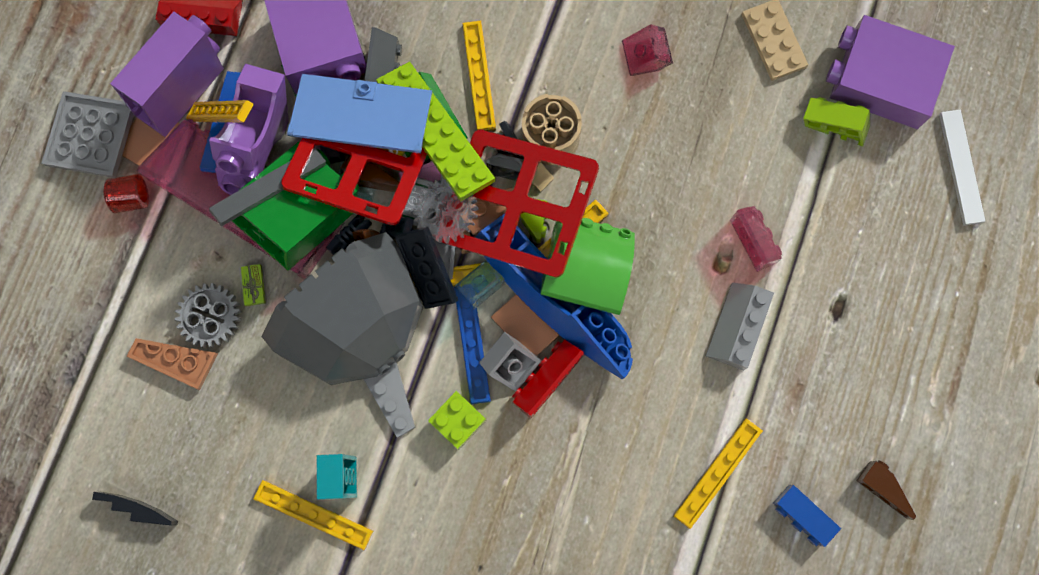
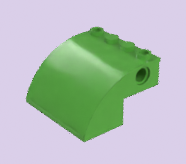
(596, 267)

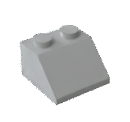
(509, 362)

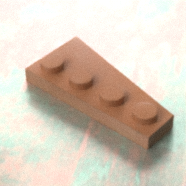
(178, 362)

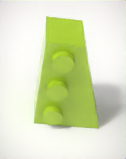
(838, 118)

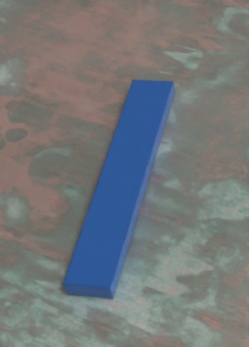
(208, 164)
(472, 351)

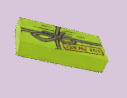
(253, 285)

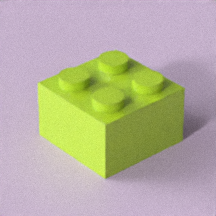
(457, 420)

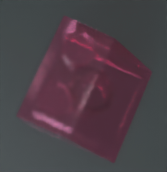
(647, 50)

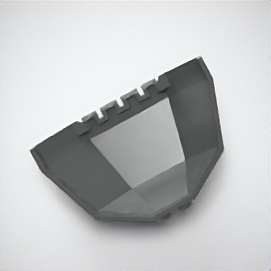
(351, 316)

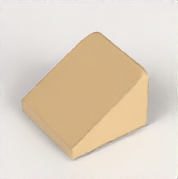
(542, 178)

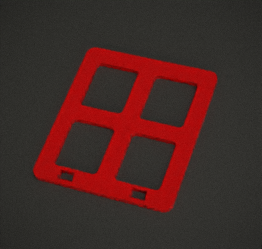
(343, 195)
(519, 202)

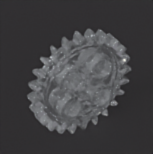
(461, 217)

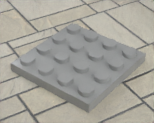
(88, 134)

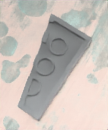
(392, 400)

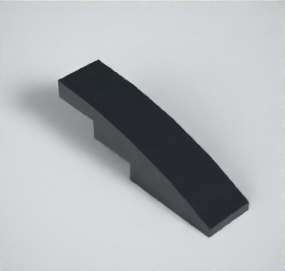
(139, 510)

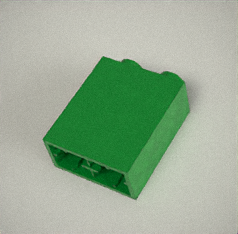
(292, 224)

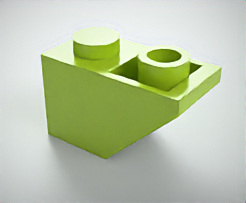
(534, 225)

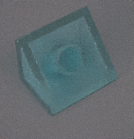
(480, 284)

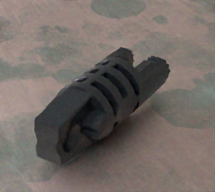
(345, 236)

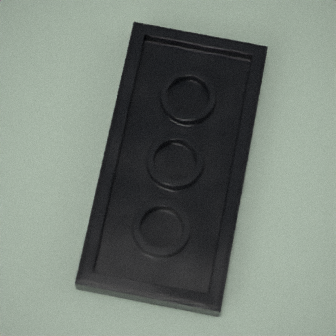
(426, 268)

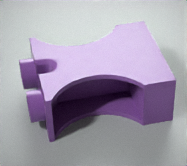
(244, 147)

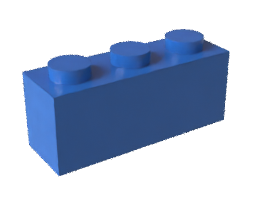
(806, 516)

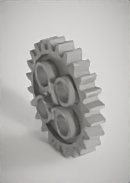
(215, 298)

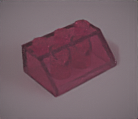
(756, 238)

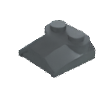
(505, 166)

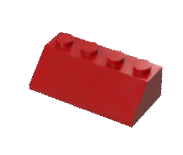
(219, 15)
(548, 378)

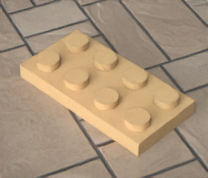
(774, 39)

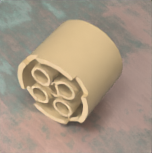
(552, 111)

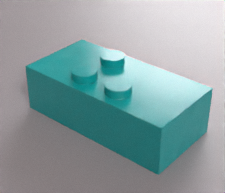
(336, 476)

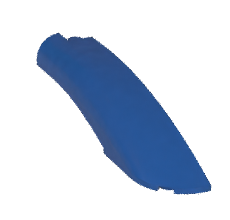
(586, 328)

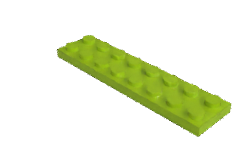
(444, 140)

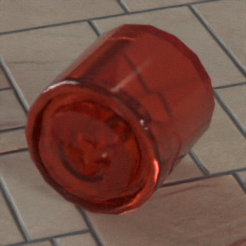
(126, 193)

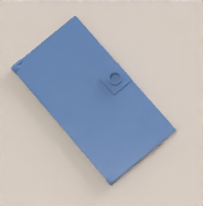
(360, 113)

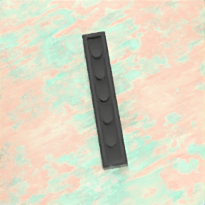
(259, 191)

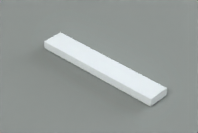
(962, 167)

